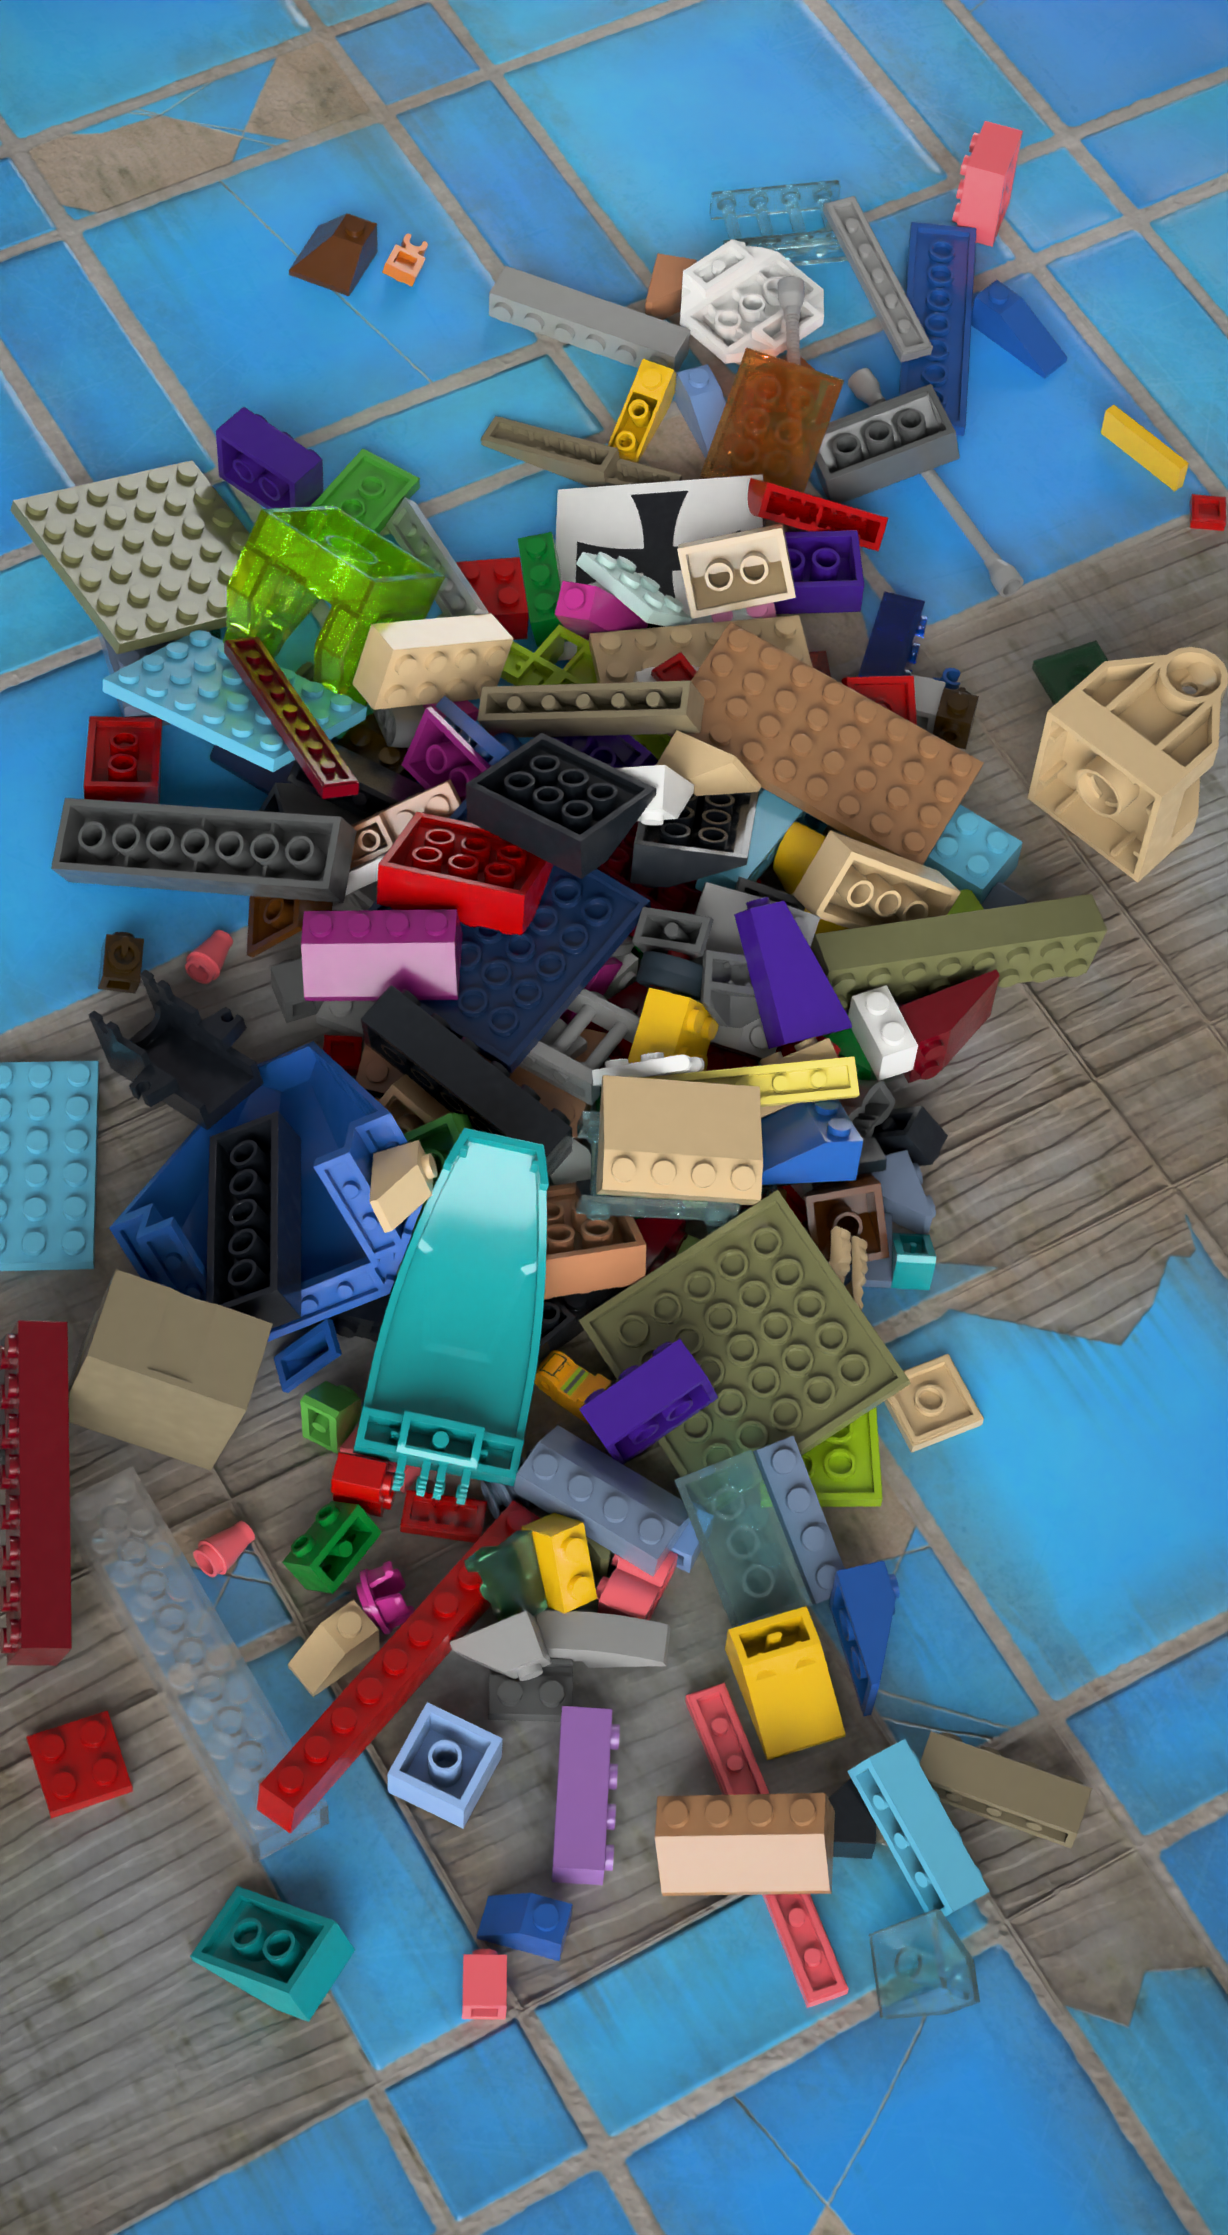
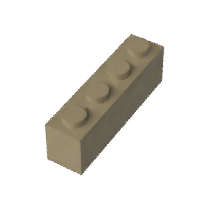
(1005, 1789)

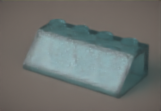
(743, 1540)

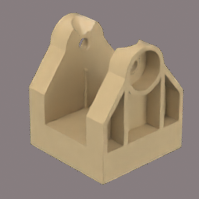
(1129, 755)

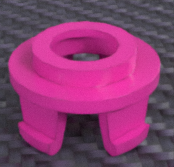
(380, 1597)

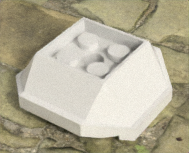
(734, 301)

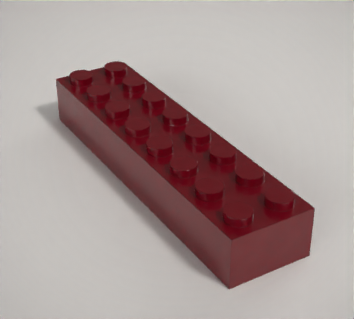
(36, 1494)

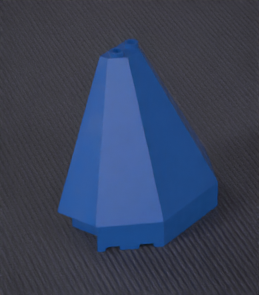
(342, 1242)

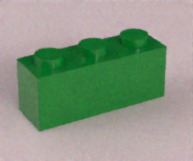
(541, 583)

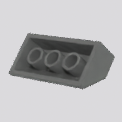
(885, 445)

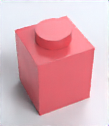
(484, 1985)

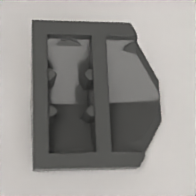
(728, 989)

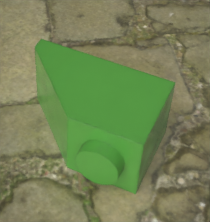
(329, 1414)

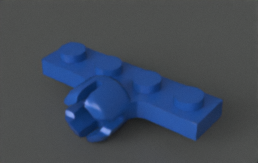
(489, 747)

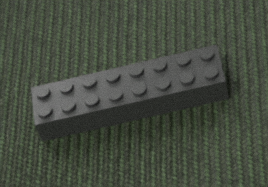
(204, 849)

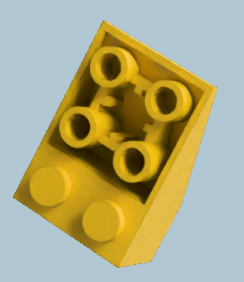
(785, 1682)

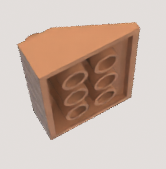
(586, 1252)

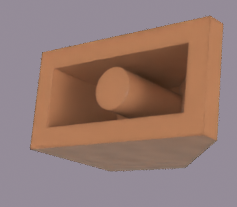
(666, 286)

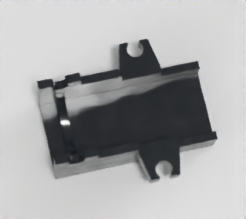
(182, 1057)

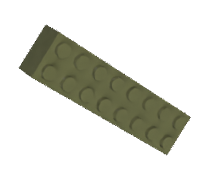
(941, 951)

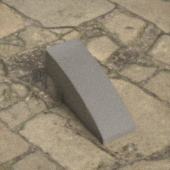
(604, 1639)

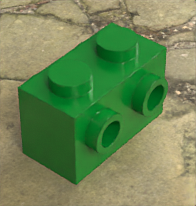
(331, 1546)

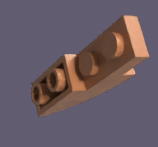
(381, 829)

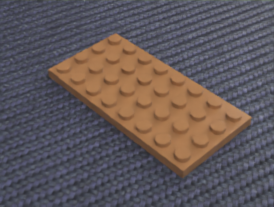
(830, 747)

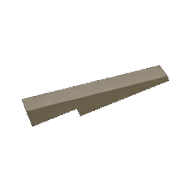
(569, 456)

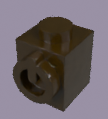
(955, 716)
(121, 962)

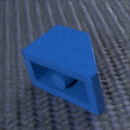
(526, 1923)

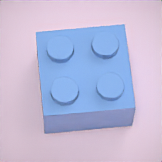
(444, 1765)

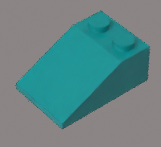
(275, 1952)

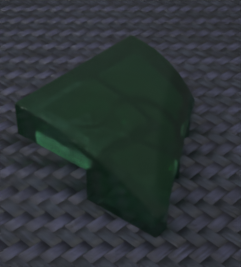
(510, 1576)

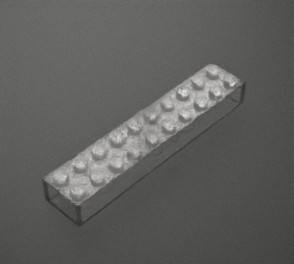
(186, 1653)

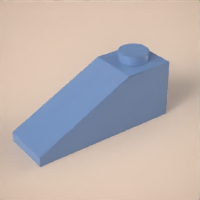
(700, 403)

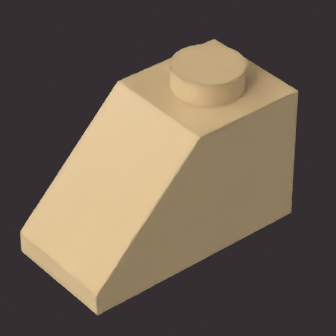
(400, 1182)
(335, 1648)

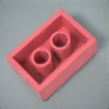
(987, 180)

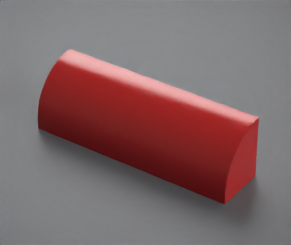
(813, 513)

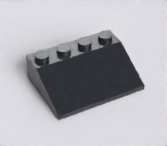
(557, 804)
(704, 840)

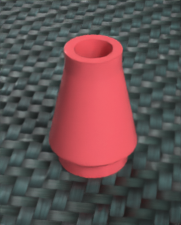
(208, 958)
(221, 1550)

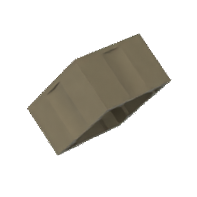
(166, 1370)

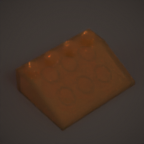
(772, 422)

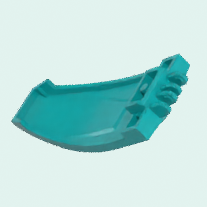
(464, 1322)

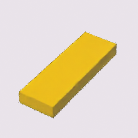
(1144, 447)

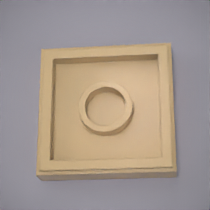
(933, 1404)

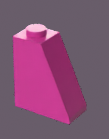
(593, 610)

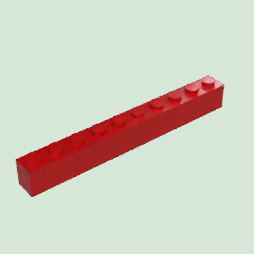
(381, 1686)

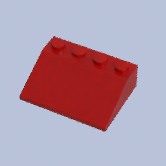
(462, 868)

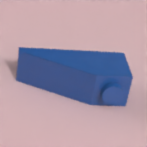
(1015, 328)

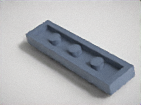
(800, 1516)

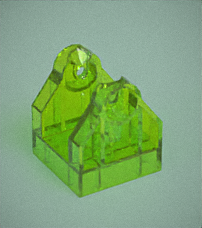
(327, 555)

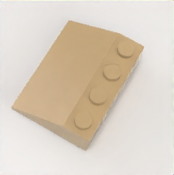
(680, 1140)

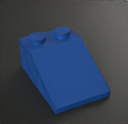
(810, 1144)
(863, 1613)

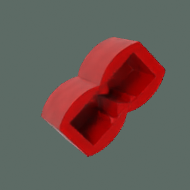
(363, 1483)

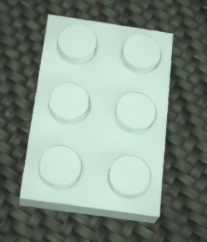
(634, 591)

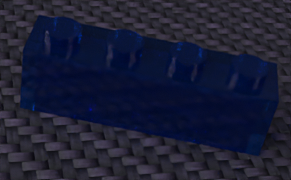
(894, 637)

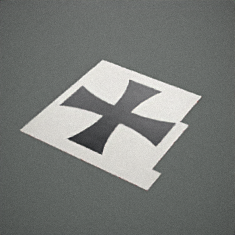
(647, 526)

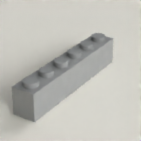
(586, 321)

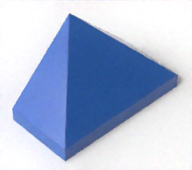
(307, 1355)

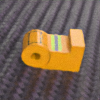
(567, 1382)

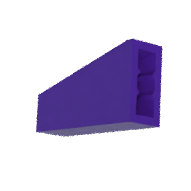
(786, 977)

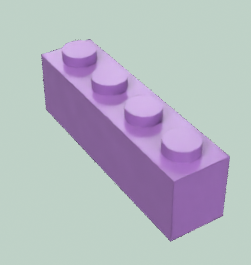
(582, 1796)

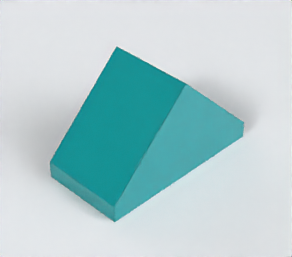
(912, 1261)

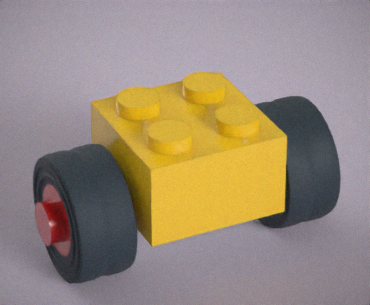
(671, 1015)

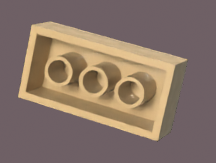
(430, 659)
(870, 886)

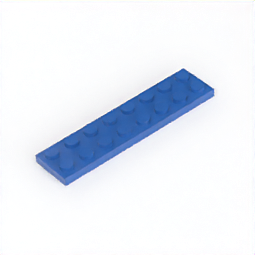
(942, 297)

